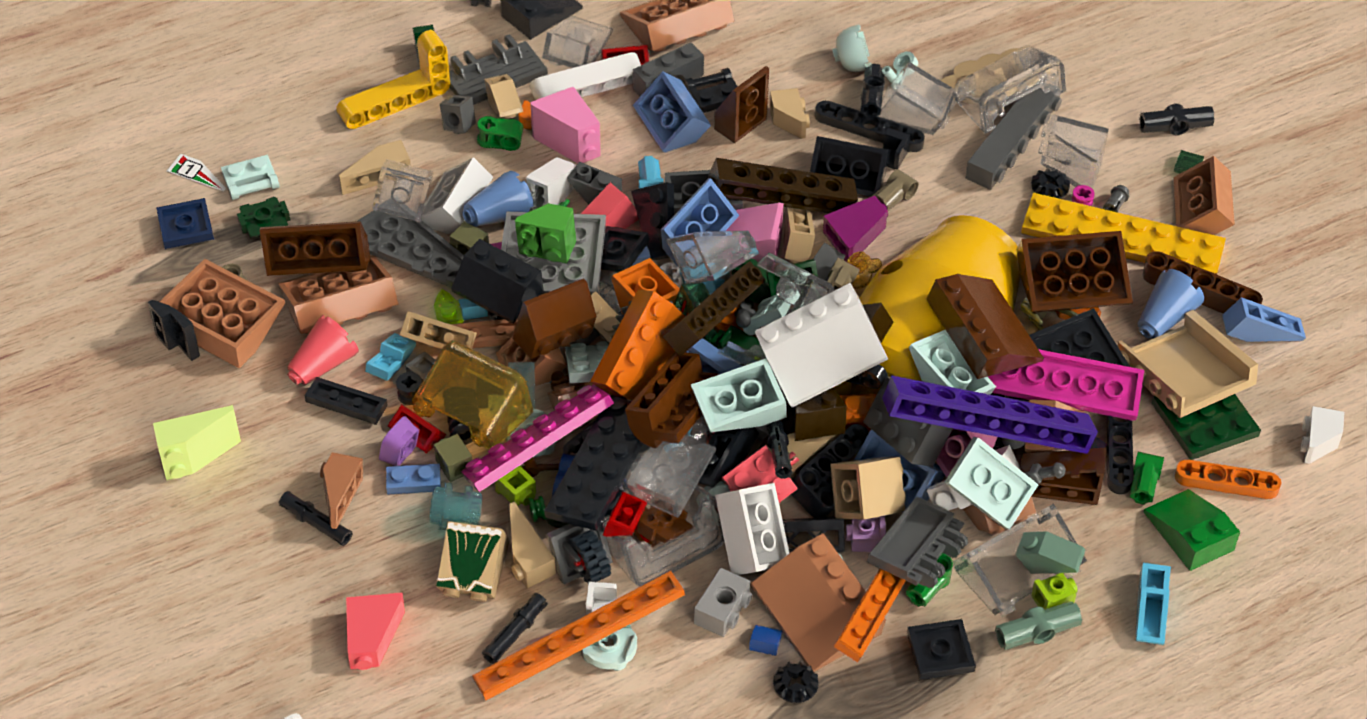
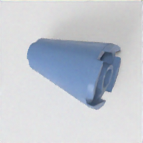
(501, 196)
(1168, 303)

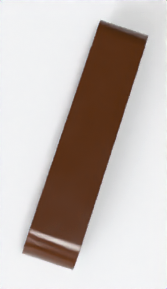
(1218, 291)

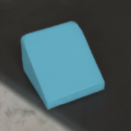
(471, 310)

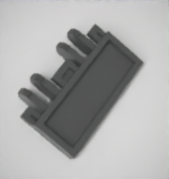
(518, 62)
(917, 542)

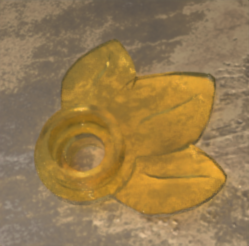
(867, 267)

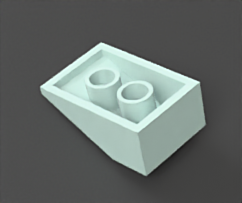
(943, 364)
(741, 398)

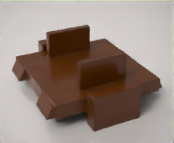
(662, 526)

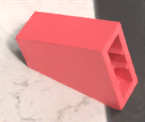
(616, 207)
(371, 627)

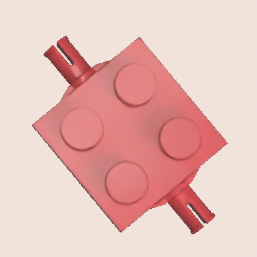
(759, 471)

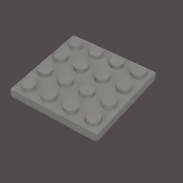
(584, 259)

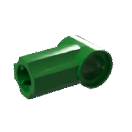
(1146, 473)
(922, 595)

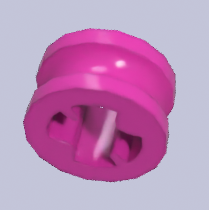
(1083, 195)

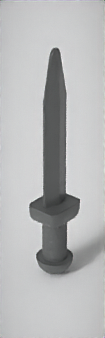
(744, 313)
(1037, 473)

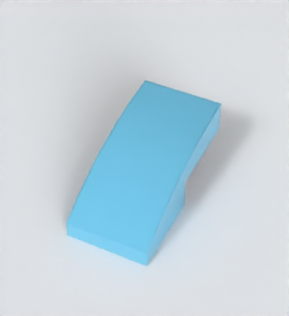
(392, 356)

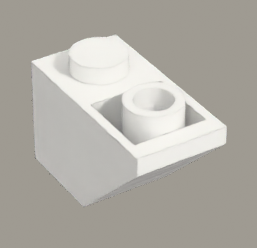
(1322, 431)

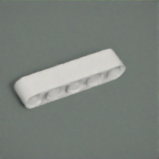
(588, 78)

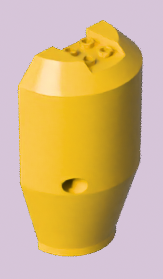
(956, 247)

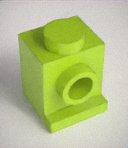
(517, 486)
(1054, 591)

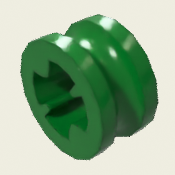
(537, 508)

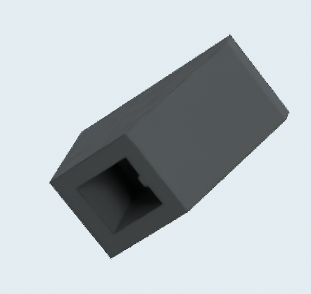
(591, 181)

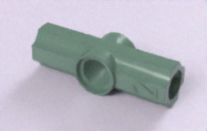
(1038, 625)

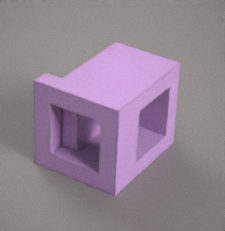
(865, 533)

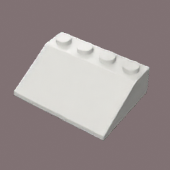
(821, 345)

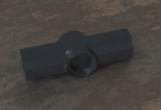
(872, 91)
(1176, 119)

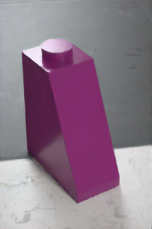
(855, 226)

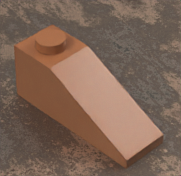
(341, 480)

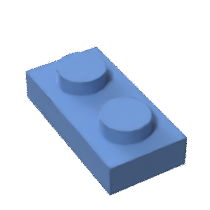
(412, 478)

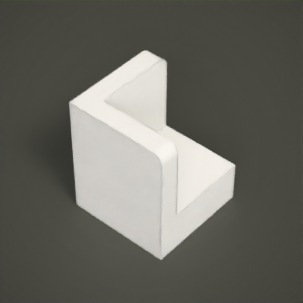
(600, 595)

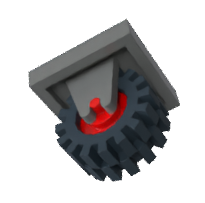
(580, 553)

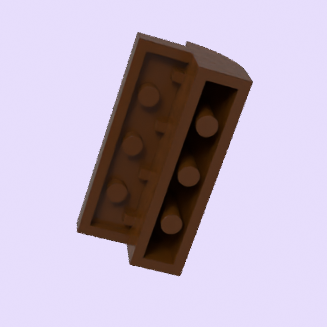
(667, 403)

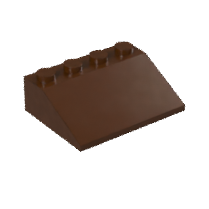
(1074, 271)
(982, 325)

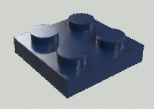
(185, 223)

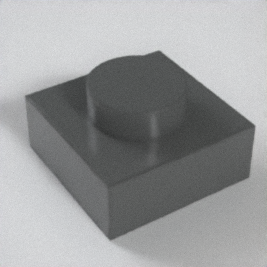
(420, 365)

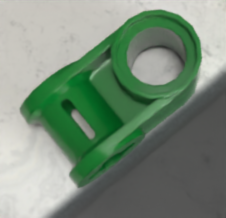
(502, 134)

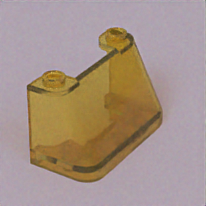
(475, 393)

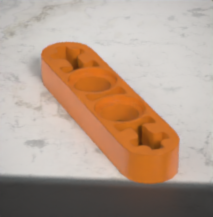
(1227, 483)

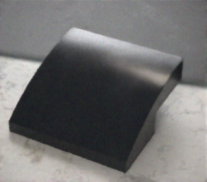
(174, 329)

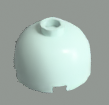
(852, 49)

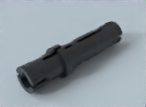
(783, 441)
(307, 513)
(522, 620)

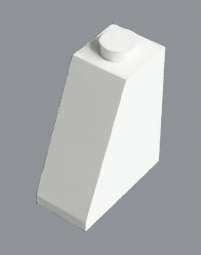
(550, 183)

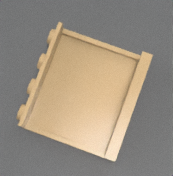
(1192, 366)

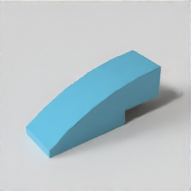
(1152, 603)

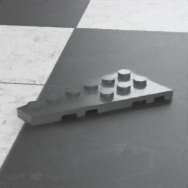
(412, 246)

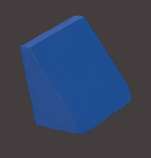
(765, 640)

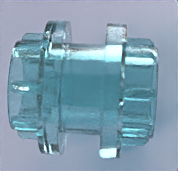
(455, 506)

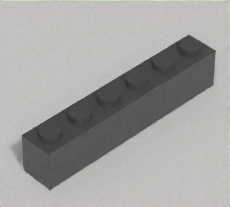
(1011, 137)

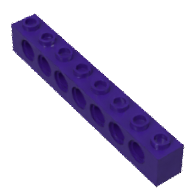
(989, 414)

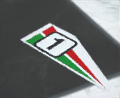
(196, 171)

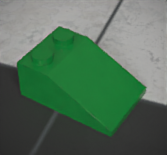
(1193, 528)

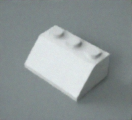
(452, 192)
(752, 528)

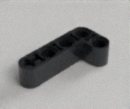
(813, 489)

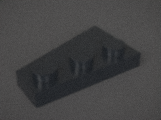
(654, 210)

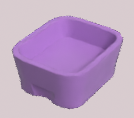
(399, 442)

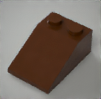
(744, 107)

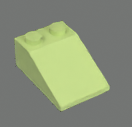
(195, 440)

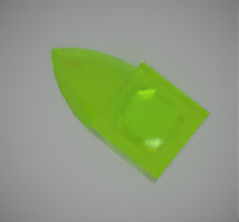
(447, 308)

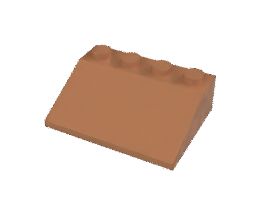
(673, 21)
(339, 295)
(225, 310)
(812, 599)

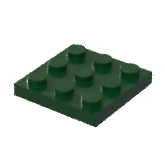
(1210, 427)

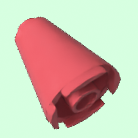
(321, 351)

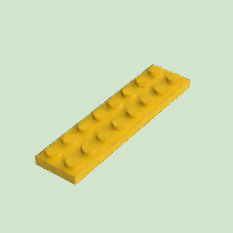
(1140, 236)

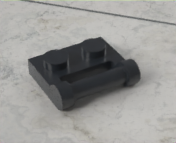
(711, 97)

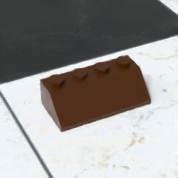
(315, 248)

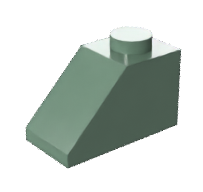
(1049, 553)

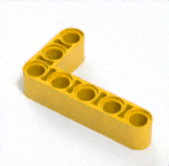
(402, 92)

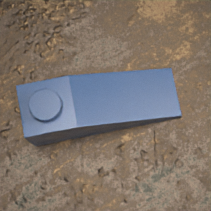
(1261, 323)

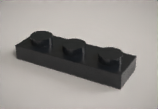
(346, 400)

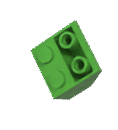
(547, 233)

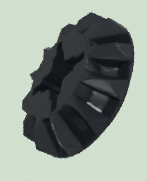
(1058, 190)
(798, 692)

